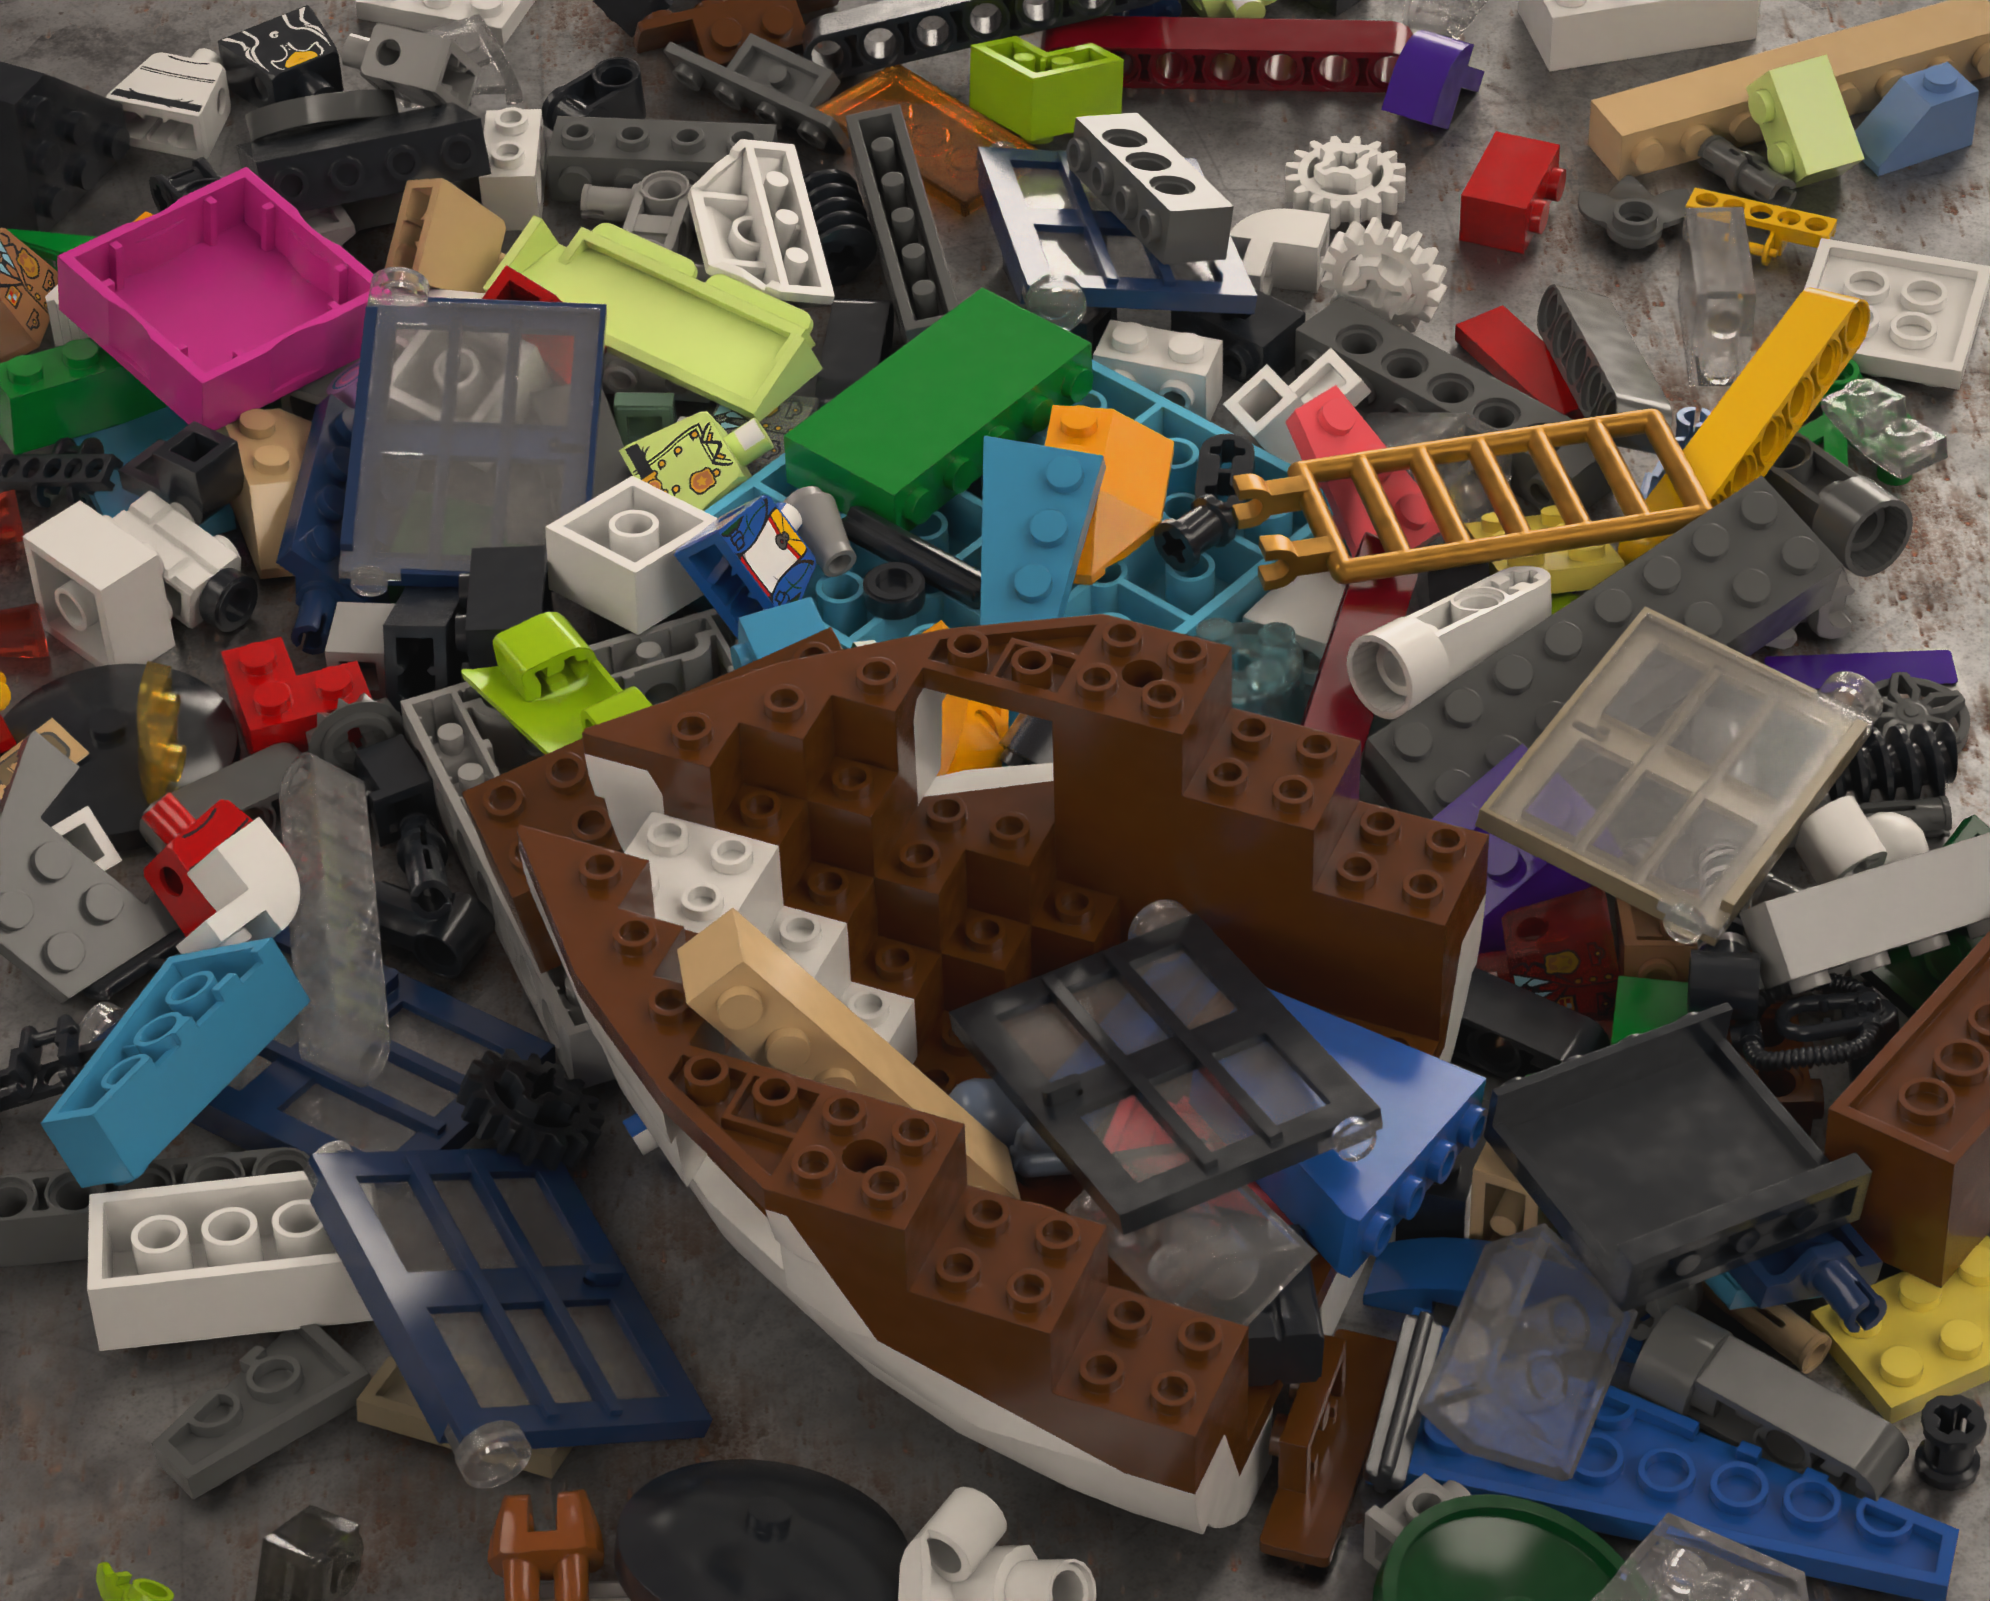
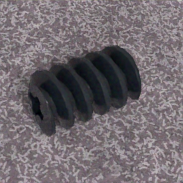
(840, 223)
(1901, 762)

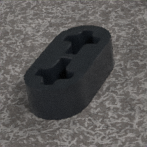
(1218, 481)

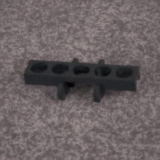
(56, 469)
(26, 1064)

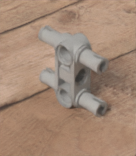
(651, 209)

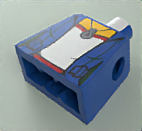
(750, 559)

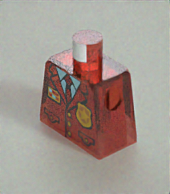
(1561, 952)

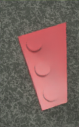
(1334, 427)

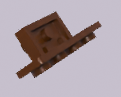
(723, 26)
(1325, 1447)

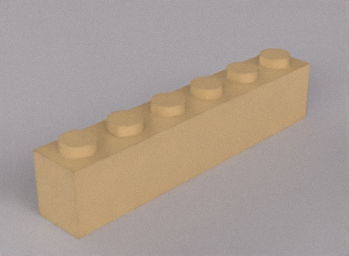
(801, 1028)

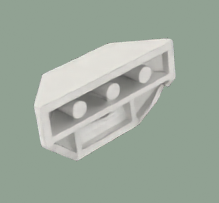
(760, 224)

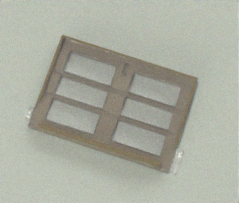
(1680, 773)

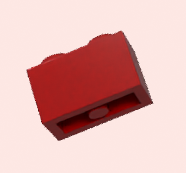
(1511, 192)

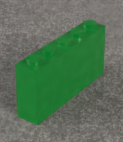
(919, 419)

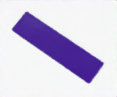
(1876, 666)

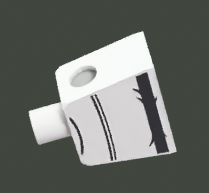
(176, 103)

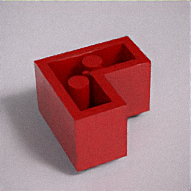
(275, 703)

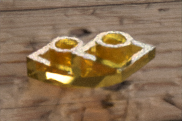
(157, 732)

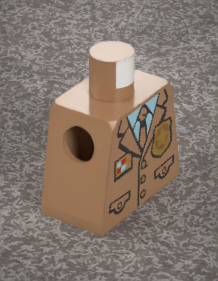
(23, 305)

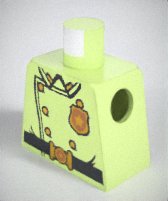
(697, 458)

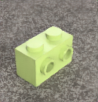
(1804, 121)

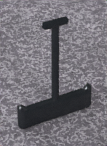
(135, 968)

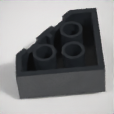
(52, 146)

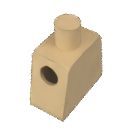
(446, 236)

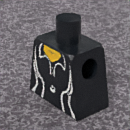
(282, 59)

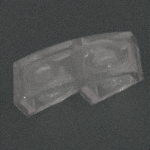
(1879, 428)

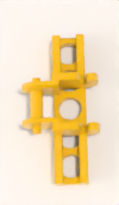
(1795, 226)

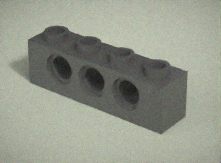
(1150, 188)

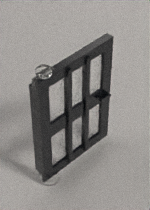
(1165, 1071)

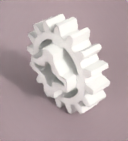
(1345, 180)
(1385, 273)

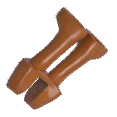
(532, 1556)

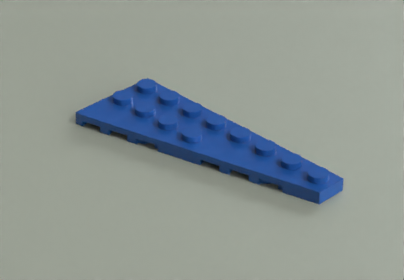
(1657, 1462)

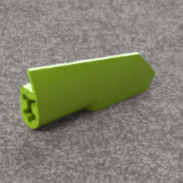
(551, 683)

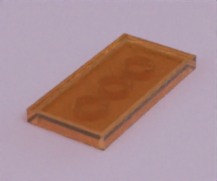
(940, 130)

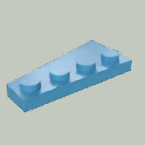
(1033, 527)

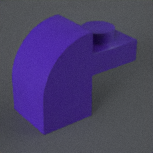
(1430, 78)

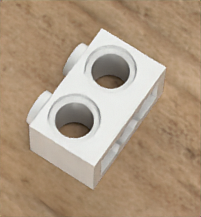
(517, 165)

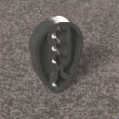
(319, 112)

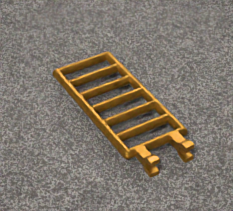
(1329, 553)

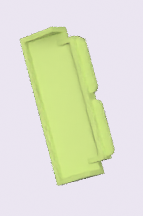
(698, 334)

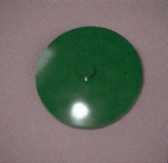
(1495, 1552)

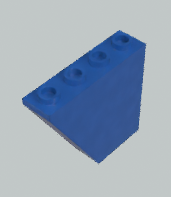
(1427, 1120)

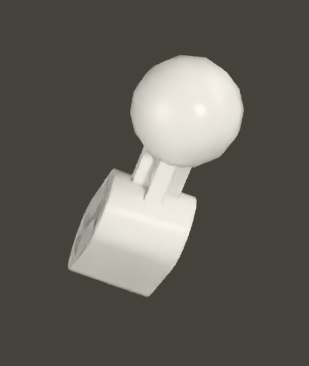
(1844, 842)

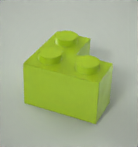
(1042, 90)

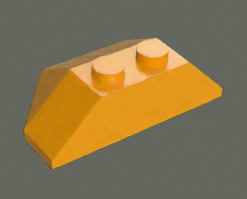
(1132, 487)

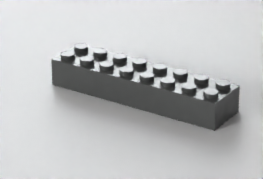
(1729, 574)

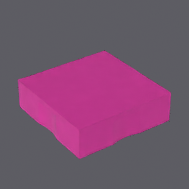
(219, 300)

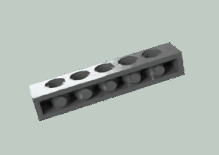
(1420, 377)

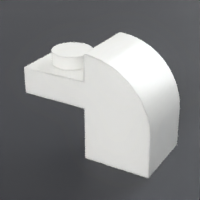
(1283, 248)
(1268, 401)
(249, 886)

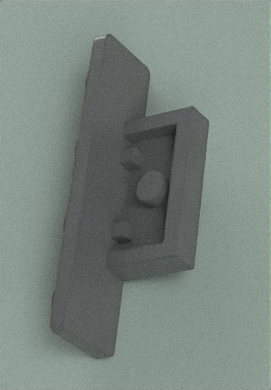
(772, 83)

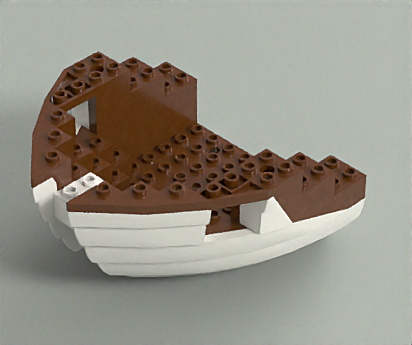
(918, 892)

